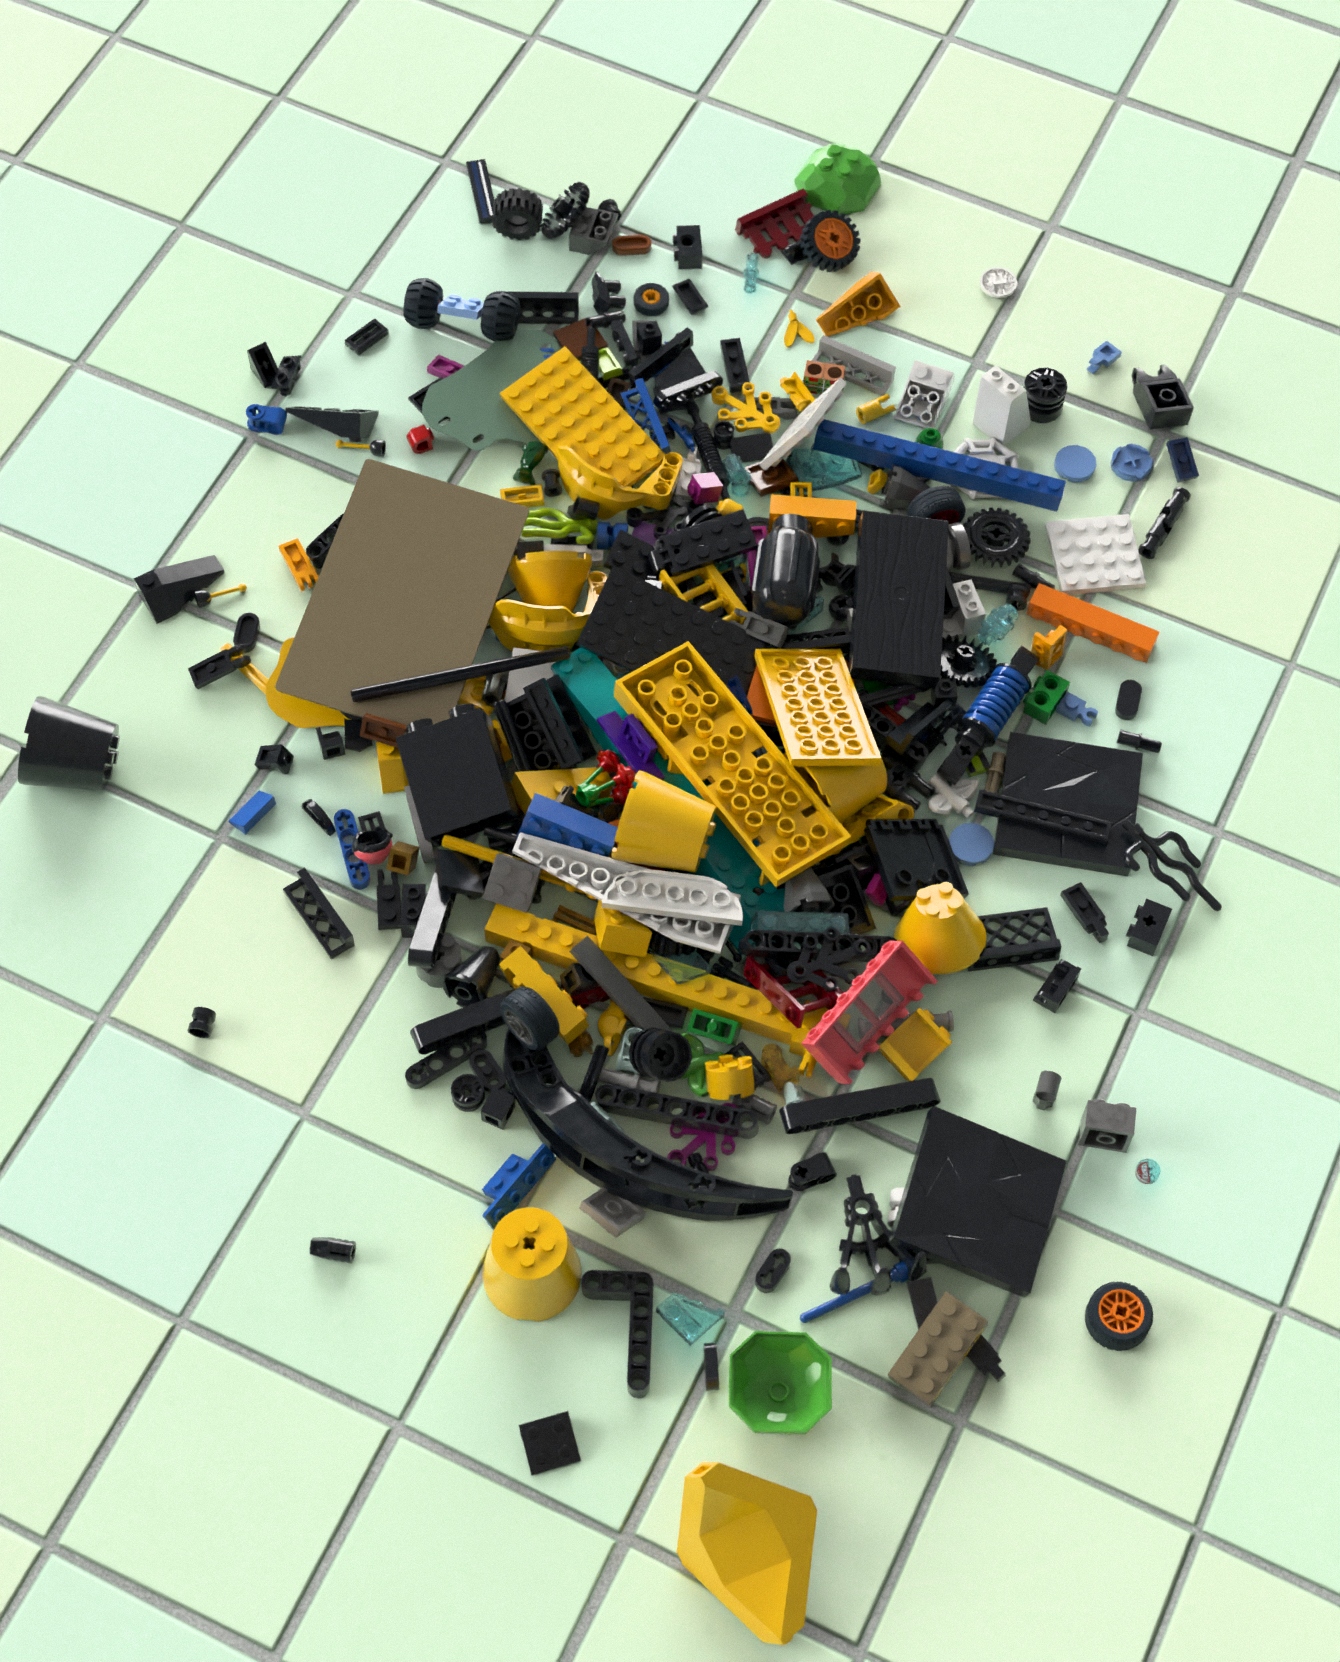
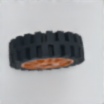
(830, 241)

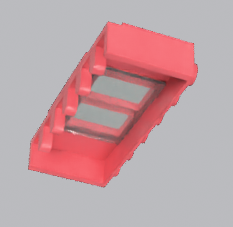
(867, 1010)

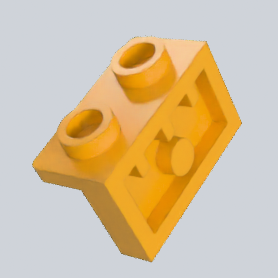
(1049, 648)

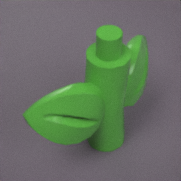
(696, 1072)

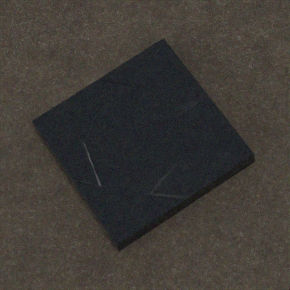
(1074, 779)
(978, 1201)

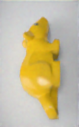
(612, 1026)

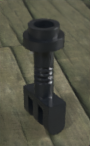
(726, 972)

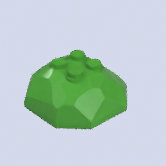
(839, 179)
(780, 1382)

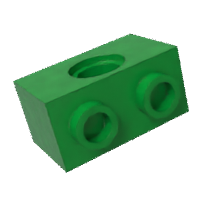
(714, 1027)

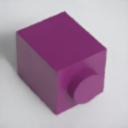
(704, 488)

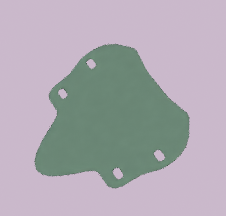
(473, 392)

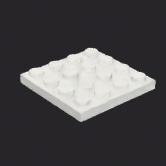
(803, 425)
(1095, 554)

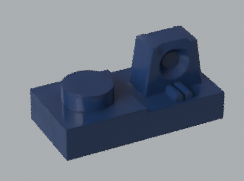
(1182, 459)

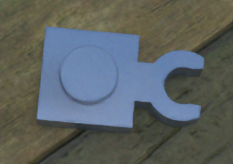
(1074, 707)

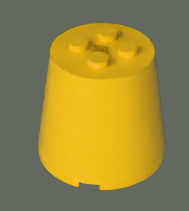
(844, 787)
(663, 826)
(528, 1281)

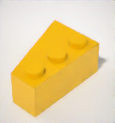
(620, 932)

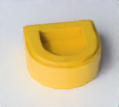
(876, 481)

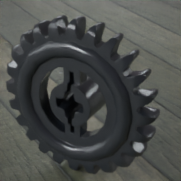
(566, 210)
(993, 547)
(962, 668)

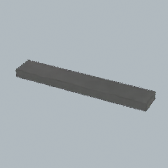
(616, 985)

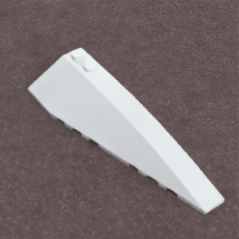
(597, 872)

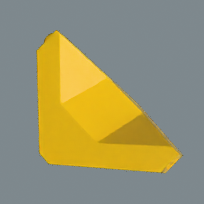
(749, 1546)

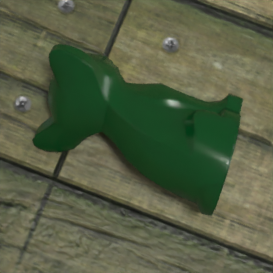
(532, 456)

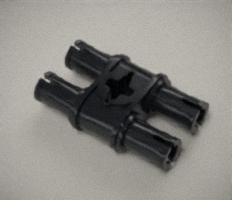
(902, 779)

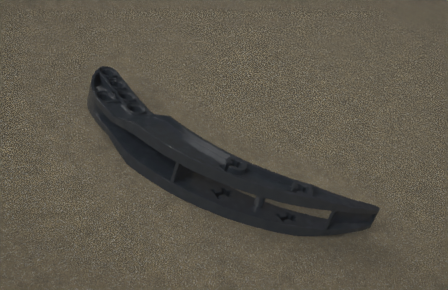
(607, 1155)

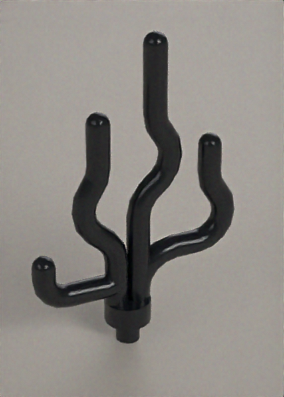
(1151, 849)

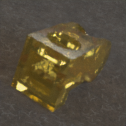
(777, 1067)

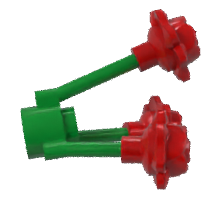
(609, 761)

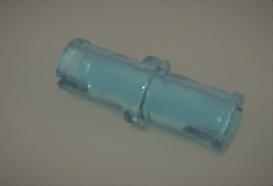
(751, 272)

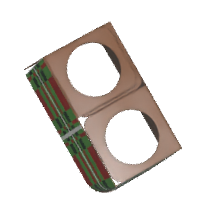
(816, 371)

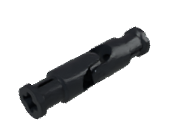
(1164, 522)

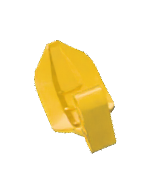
(589, 483)
(543, 626)

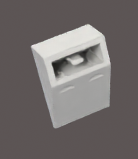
(924, 395)

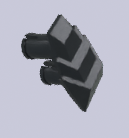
(601, 295)

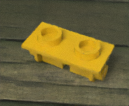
(798, 391)

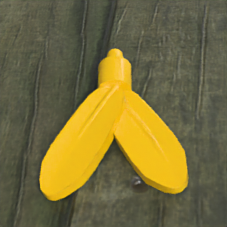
(796, 327)

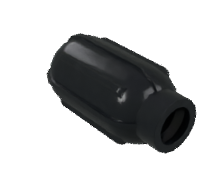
(786, 572)

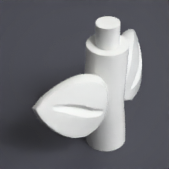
(952, 796)

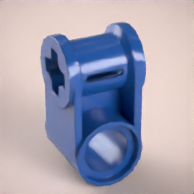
(267, 420)

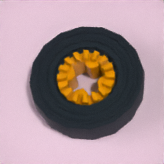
(647, 292)

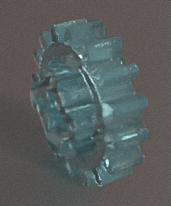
(997, 624)

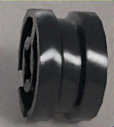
(473, 1085)

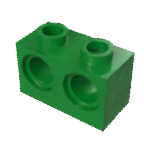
(1045, 696)

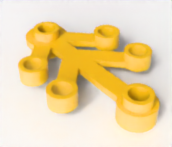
(766, 421)

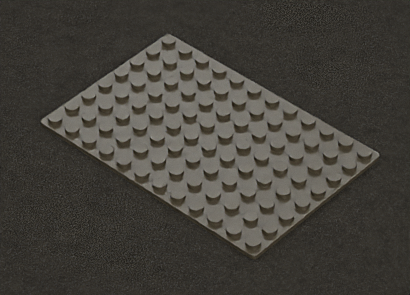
(402, 593)

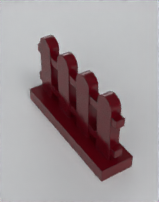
(769, 216)

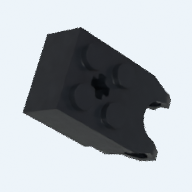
(1161, 398)

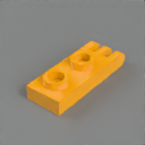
(298, 563)

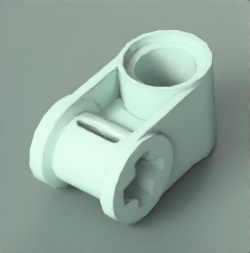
(623, 1060)

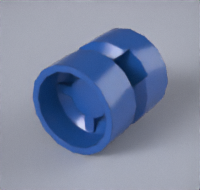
(607, 533)

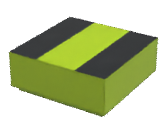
(978, 765)

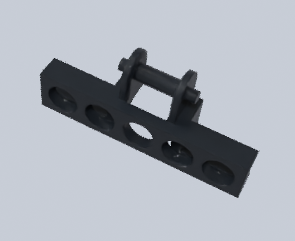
(948, 722)

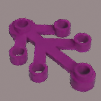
(699, 1140)

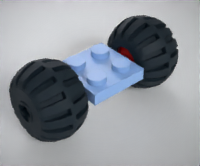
(425, 305)

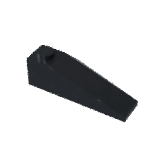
(346, 423)

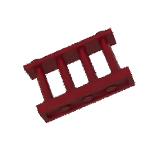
(785, 1000)

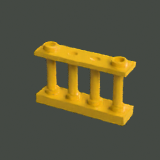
(714, 583)

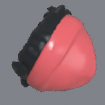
(372, 845)

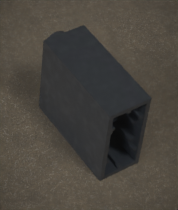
(457, 774)

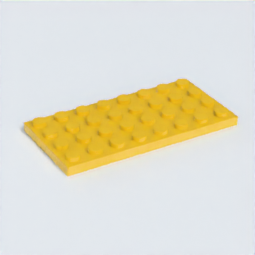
(574, 410)
(816, 707)

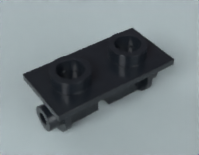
(794, 253)
(286, 373)

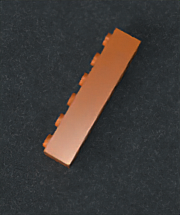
(1092, 623)

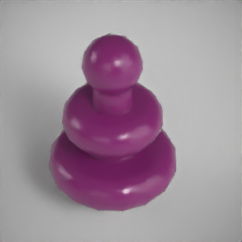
(903, 701)

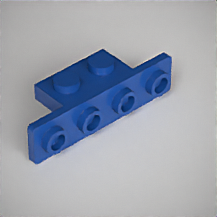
(514, 1182)

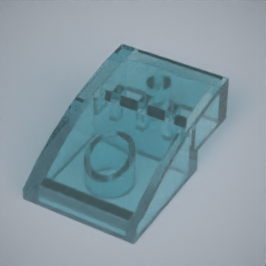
(822, 468)

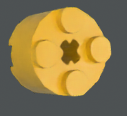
(729, 1077)

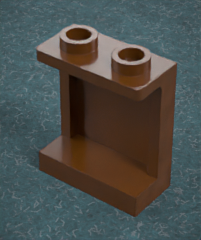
(381, 729)

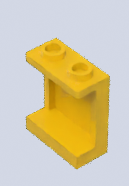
(915, 1044)

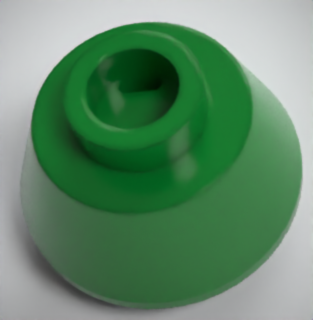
(930, 437)

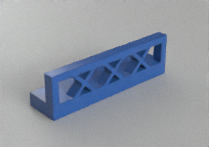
(649, 410)

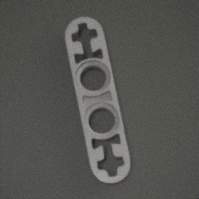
(425, 846)

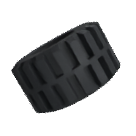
(517, 214)

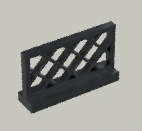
(1014, 953)

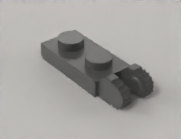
(780, 406)
(762, 629)

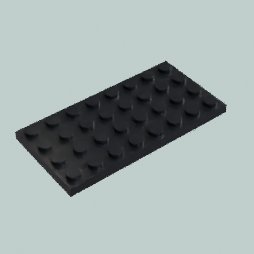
(642, 622)

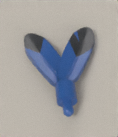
(685, 433)

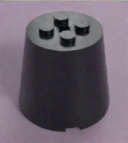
(67, 747)

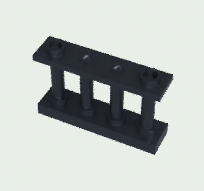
(559, 721)

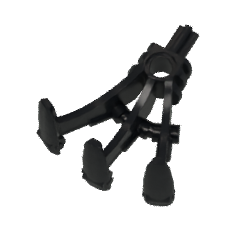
(882, 1283)

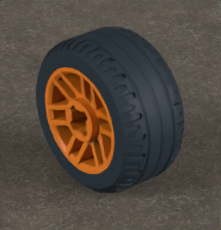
(1118, 1316)

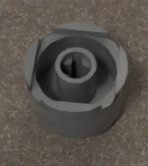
(447, 960)

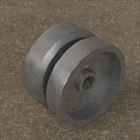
(958, 548)

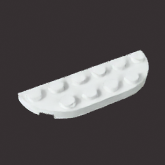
(674, 896)

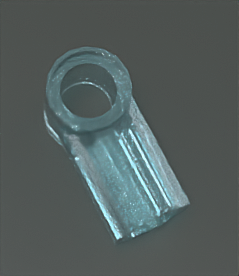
(738, 476)

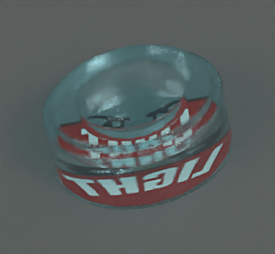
(1147, 1171)

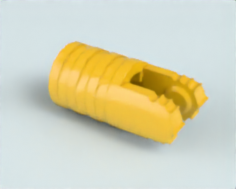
(873, 409)

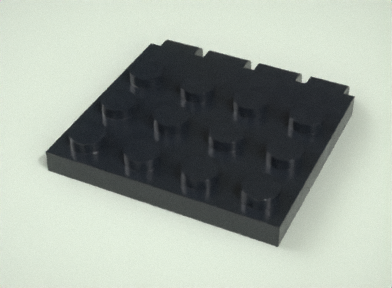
(912, 856)

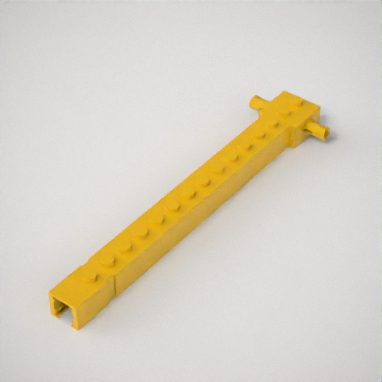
(708, 993)

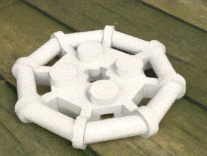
(979, 449)

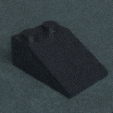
(848, 898)

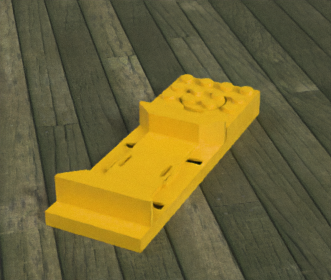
(713, 739)

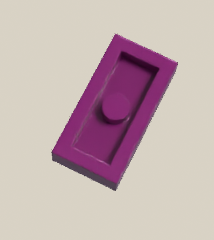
(443, 367)

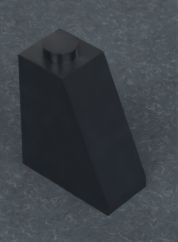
(680, 370)

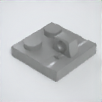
(612, 1212)

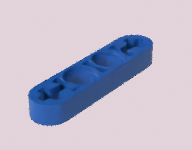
(347, 849)

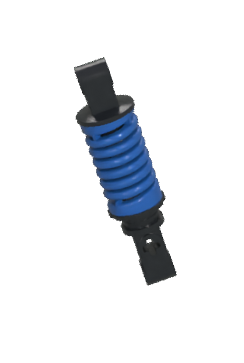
(989, 712)

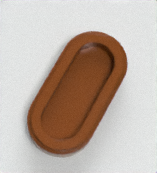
(631, 245)

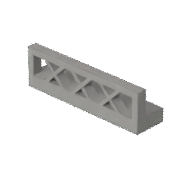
(857, 363)

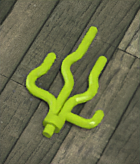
(559, 528)

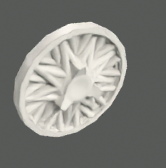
(998, 282)

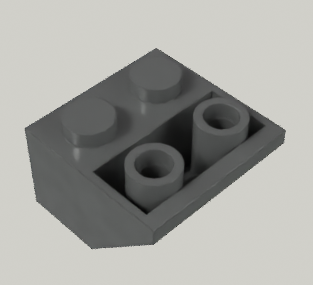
(591, 230)

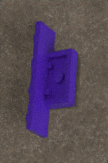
(631, 742)

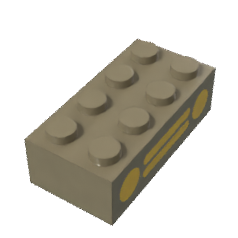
(938, 1349)

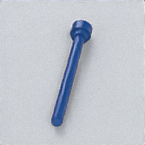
(898, 1273)

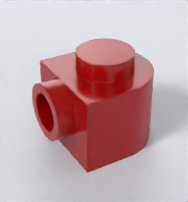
(420, 439)

